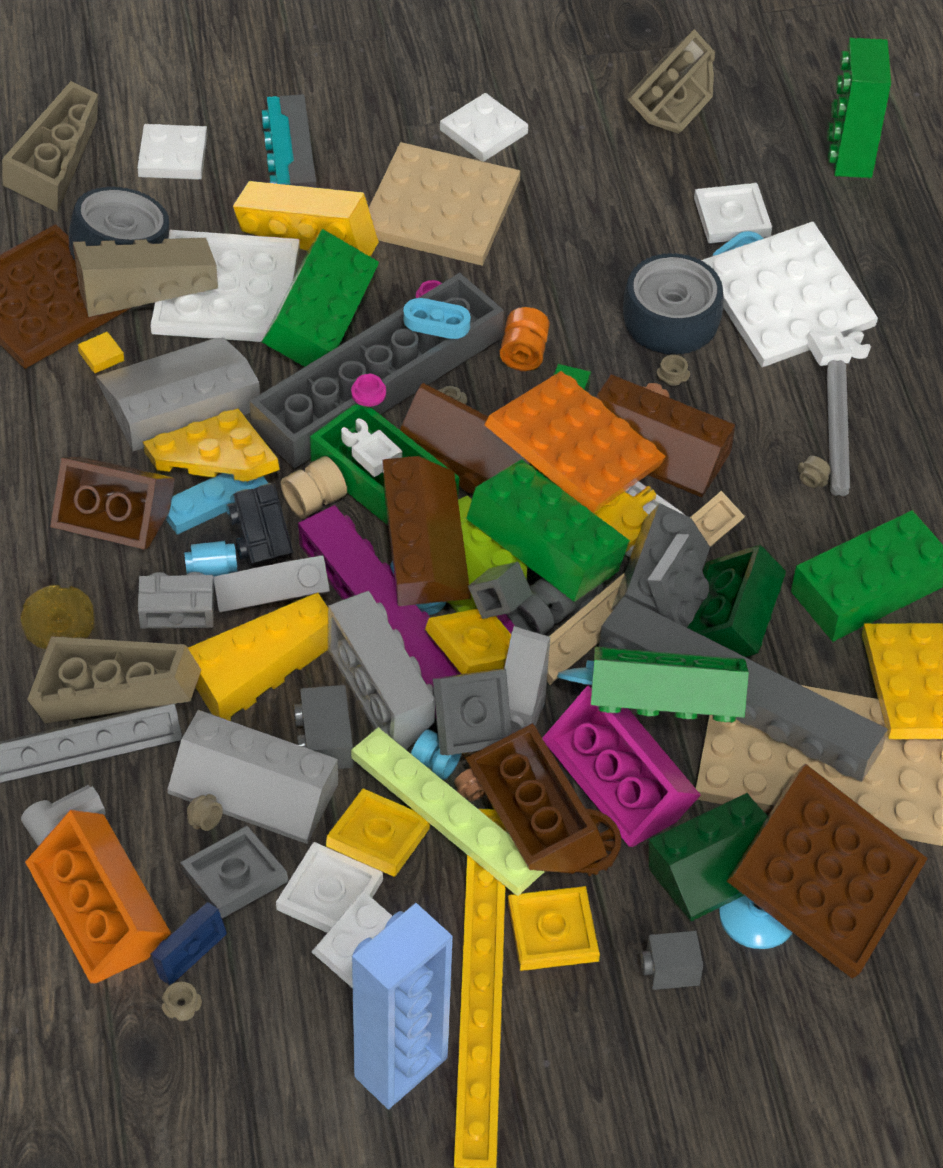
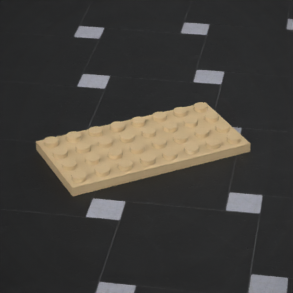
(898, 790)

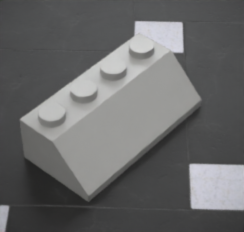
(379, 669)
(254, 776)

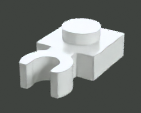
(833, 346)
(369, 448)

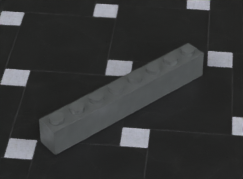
(772, 702)

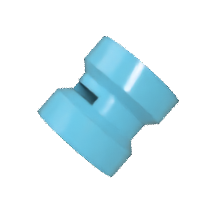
(428, 752)

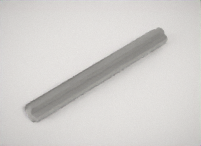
(838, 428)

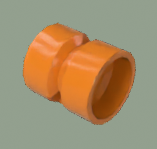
(524, 339)

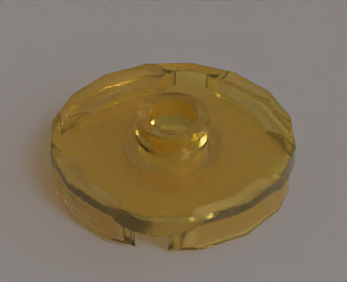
(53, 604)

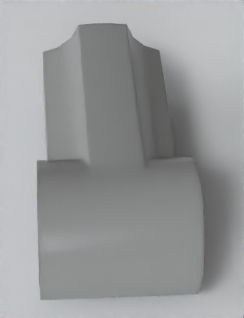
(44, 817)

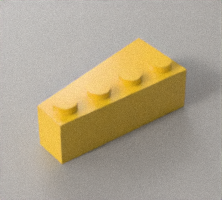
(259, 654)

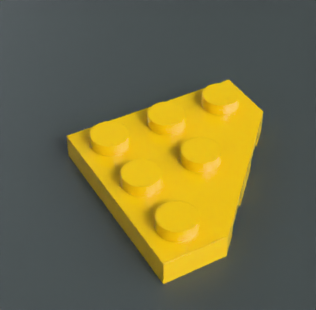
(213, 446)

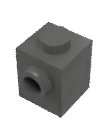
(500, 590)
(673, 960)

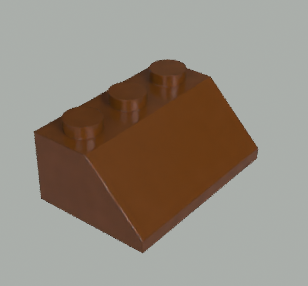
(110, 501)

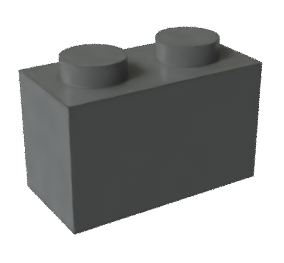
(325, 722)

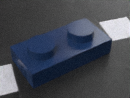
(188, 943)

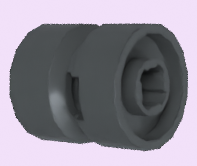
(542, 608)

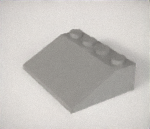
(179, 389)

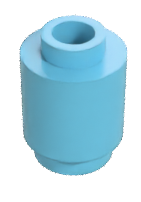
(211, 558)

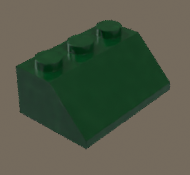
(739, 599)
(702, 853)

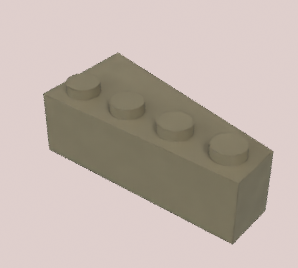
(51, 149)
(142, 273)
(110, 677)

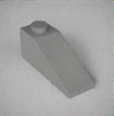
(271, 584)
(526, 676)

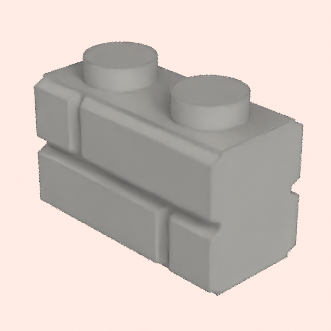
(176, 601)

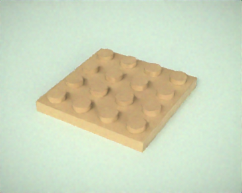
(442, 203)

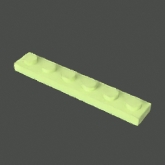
(444, 809)

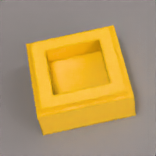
(101, 352)

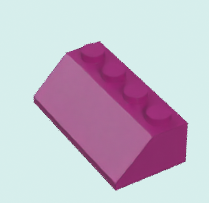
(620, 768)

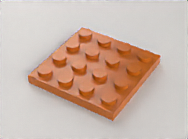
(575, 441)

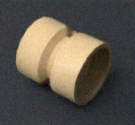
(317, 485)

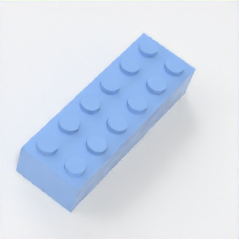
(401, 1004)

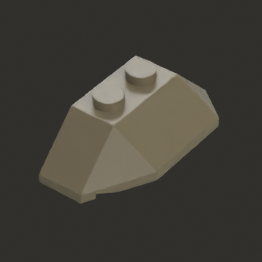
(676, 85)

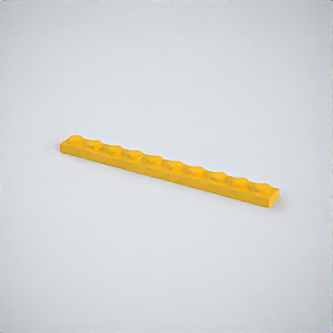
(480, 1017)

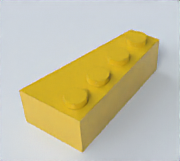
(304, 212)

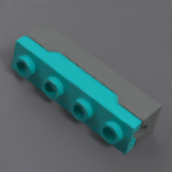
(289, 141)

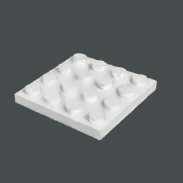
(251, 286)
(788, 289)

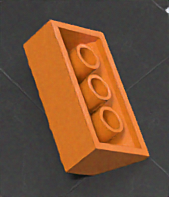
(96, 895)

